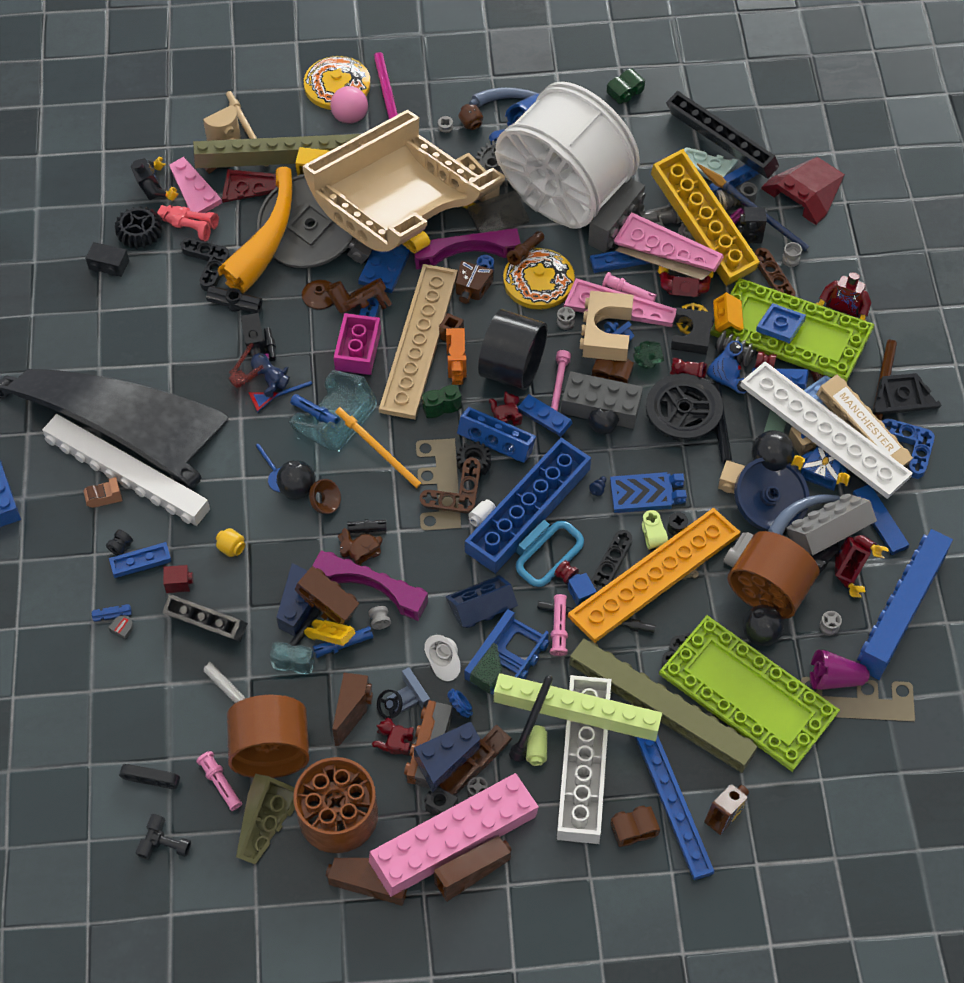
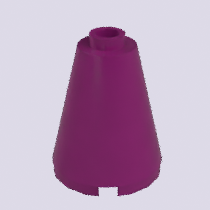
(836, 671)

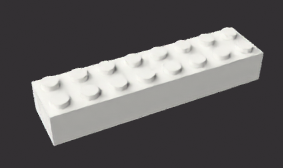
(583, 771)

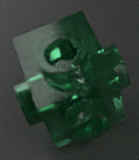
(648, 354)

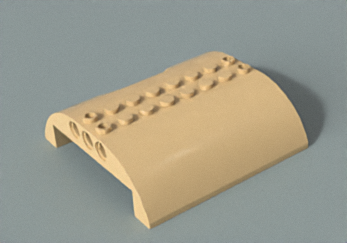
(392, 182)

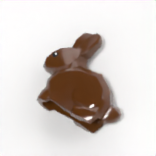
(361, 548)

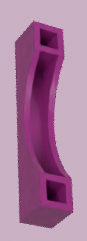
(492, 242)
(407, 599)

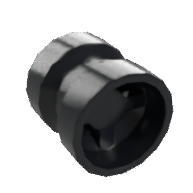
(119, 542)

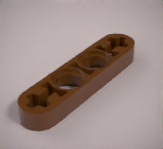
(775, 275)

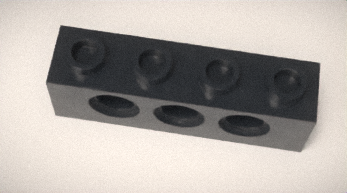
(204, 617)

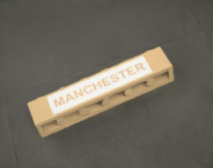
(853, 411)

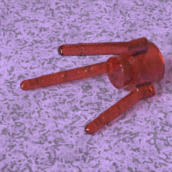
(239, 378)

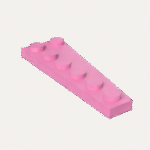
(659, 241)
(642, 309)

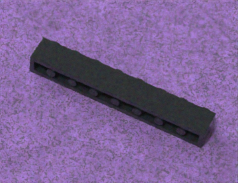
(723, 134)

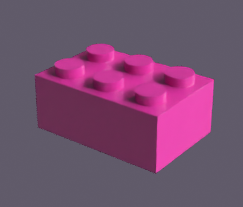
(357, 344)

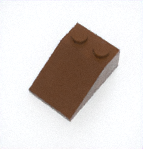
(352, 704)

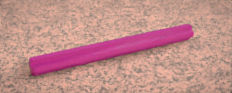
(385, 85)

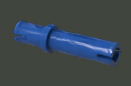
(321, 414)
(326, 647)

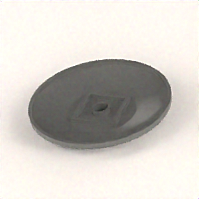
(301, 244)

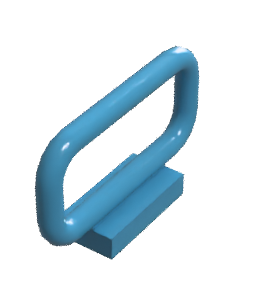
(536, 540)

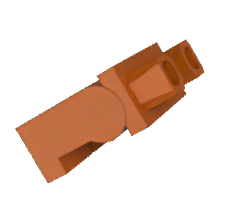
(456, 359)

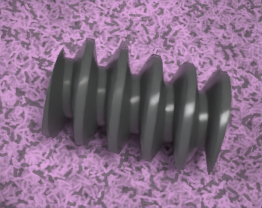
(745, 356)

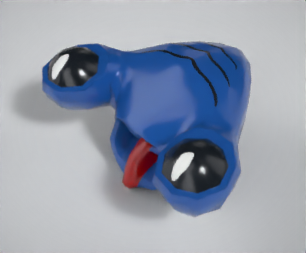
(726, 368)

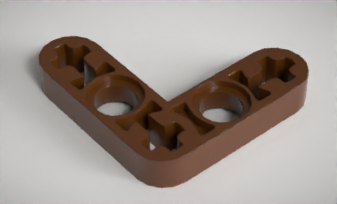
(463, 494)

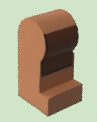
(103, 493)

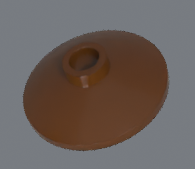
(316, 299)

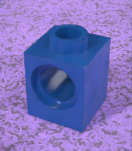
(580, 588)

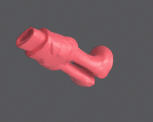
(182, 216)

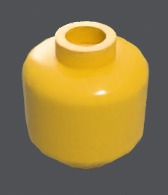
(230, 542)

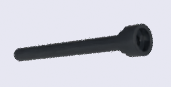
(518, 751)

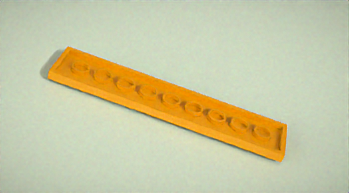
(653, 575)

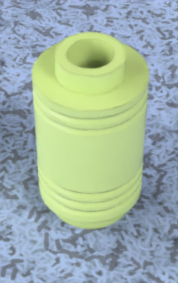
(537, 746)

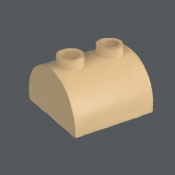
(222, 125)

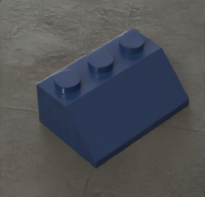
(482, 601)

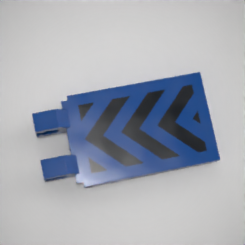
(646, 492)

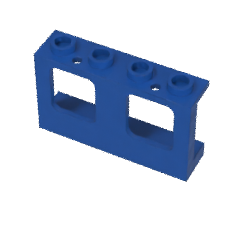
(502, 635)

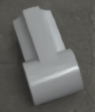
(735, 552)

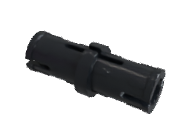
(367, 526)

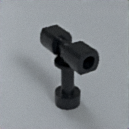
(156, 837)

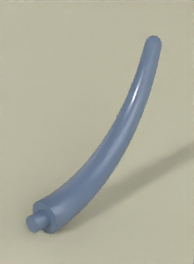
(499, 93)
(784, 518)

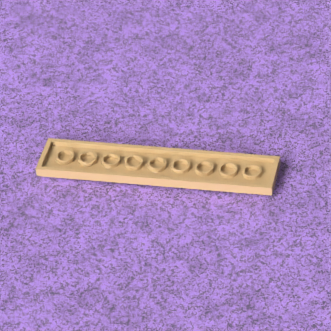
(418, 342)

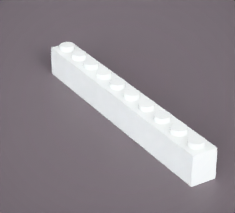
(127, 470)

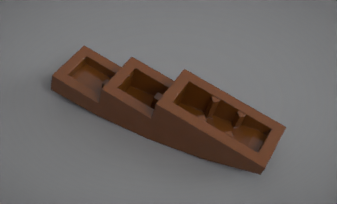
(489, 748)

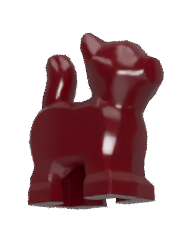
(679, 366)
(508, 411)
(397, 736)

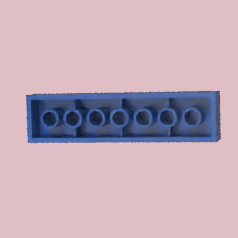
(527, 505)
(904, 603)

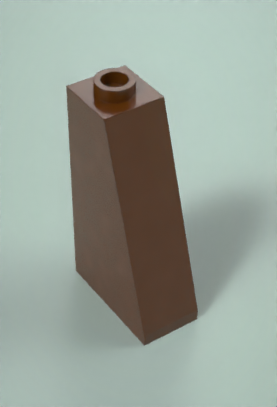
(471, 867)
(360, 877)

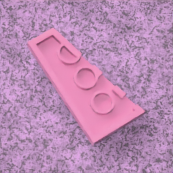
(194, 189)

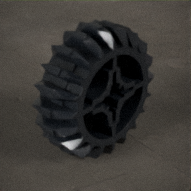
(138, 227)

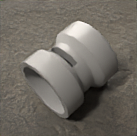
(791, 254)

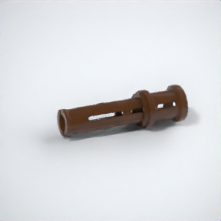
(522, 251)

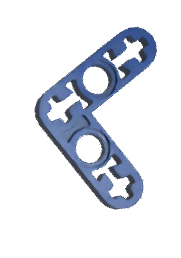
(915, 439)

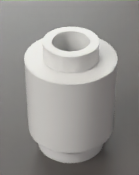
(480, 512)

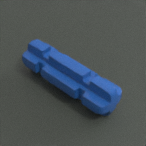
(111, 612)

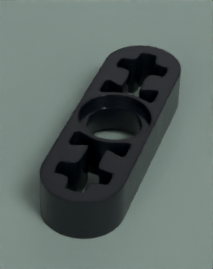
(149, 776)

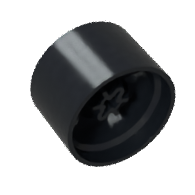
(512, 349)

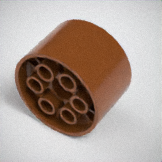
(773, 573)
(267, 736)
(357, 827)

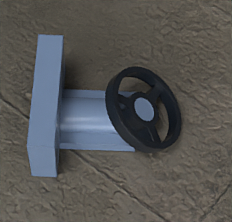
(404, 698)

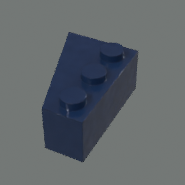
(293, 608)
(446, 753)

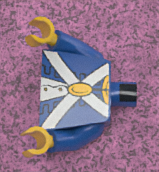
(821, 469)

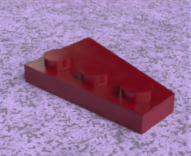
(247, 184)

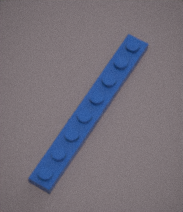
(675, 808)

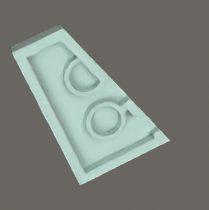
(716, 164)

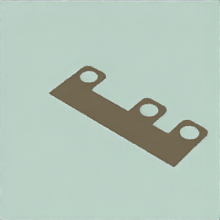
(666, 263)
(445, 477)
(871, 706)

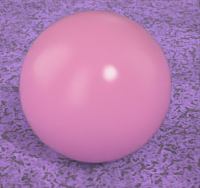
(349, 104)

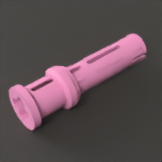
(622, 286)
(559, 634)
(215, 773)

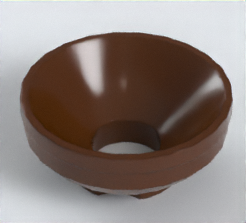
(330, 496)

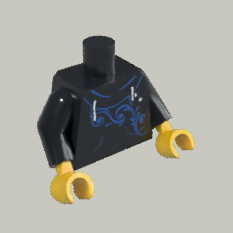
(148, 179)

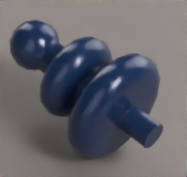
(597, 487)

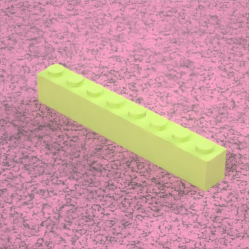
(579, 707)

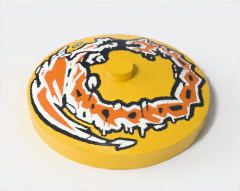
(332, 74)
(539, 280)

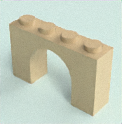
(599, 343)

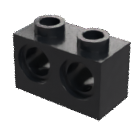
(753, 224)

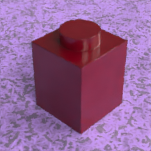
(177, 579)

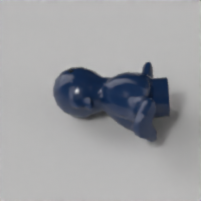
(273, 375)

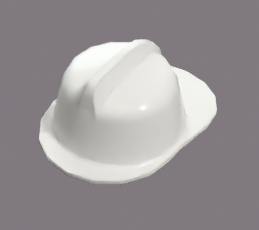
(443, 657)

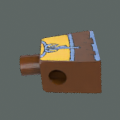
(726, 808)

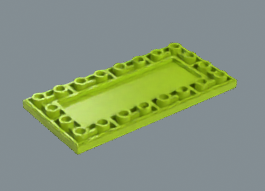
(824, 343)
(749, 692)

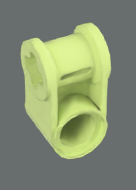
(653, 530)

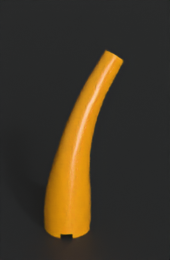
(253, 257)

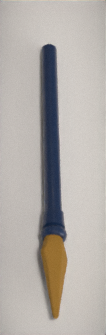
(719, 181)

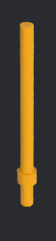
(352, 423)

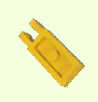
(330, 632)

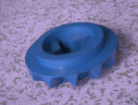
(460, 702)

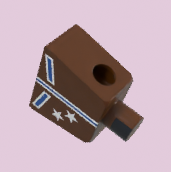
(472, 281)

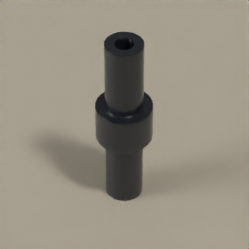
(270, 344)

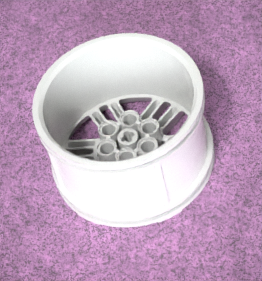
(567, 154)

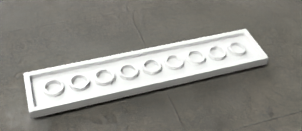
(826, 430)

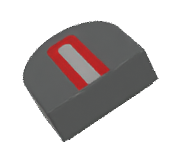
(121, 626)

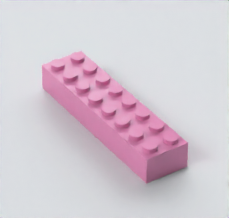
(452, 834)

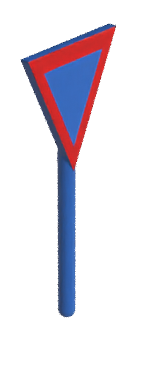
(260, 400)

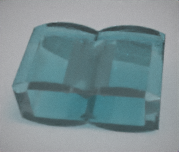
(289, 657)

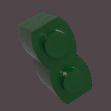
(626, 86)
(441, 401)

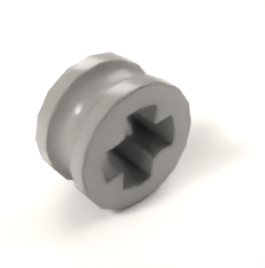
(445, 120)

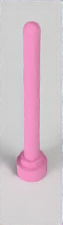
(563, 358)

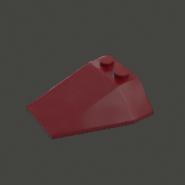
(810, 185)

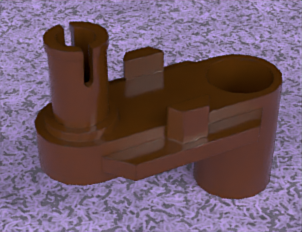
(345, 301)

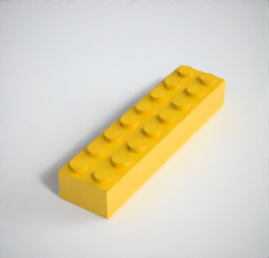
(704, 215)

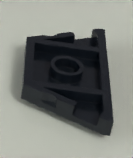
(903, 394)

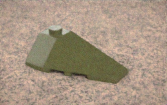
(265, 811)

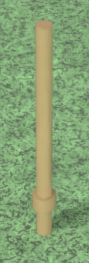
(240, 115)

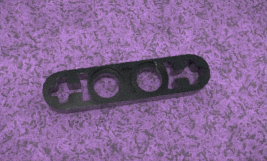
(608, 561)

